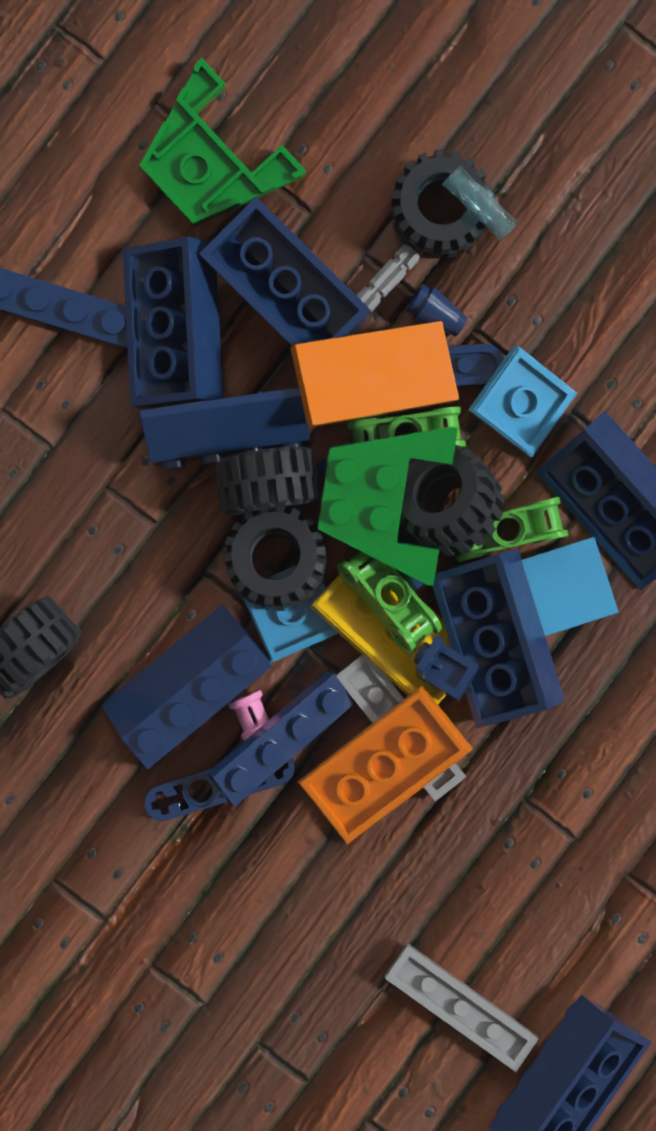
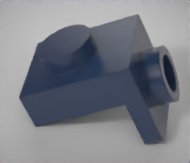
(444, 669)

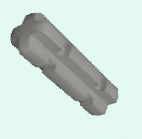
(388, 276)

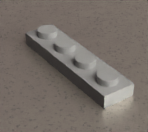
(377, 696)
(461, 1007)

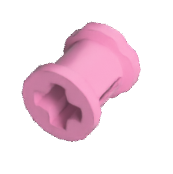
(241, 706)

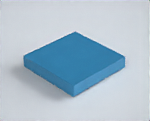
(522, 401)
(569, 586)
(290, 629)

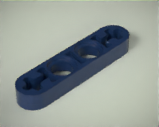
(216, 798)

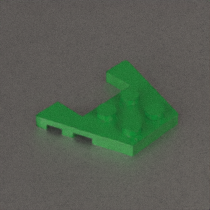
(197, 166)
(367, 493)

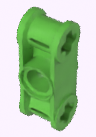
(387, 427)
(531, 529)
(398, 618)

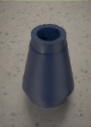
(432, 306)

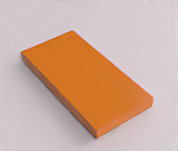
(374, 373)
(385, 764)

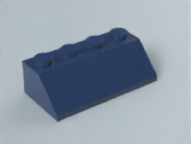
(283, 278)
(172, 324)
(224, 427)
(610, 493)
(498, 627)
(186, 686)
(573, 1073)

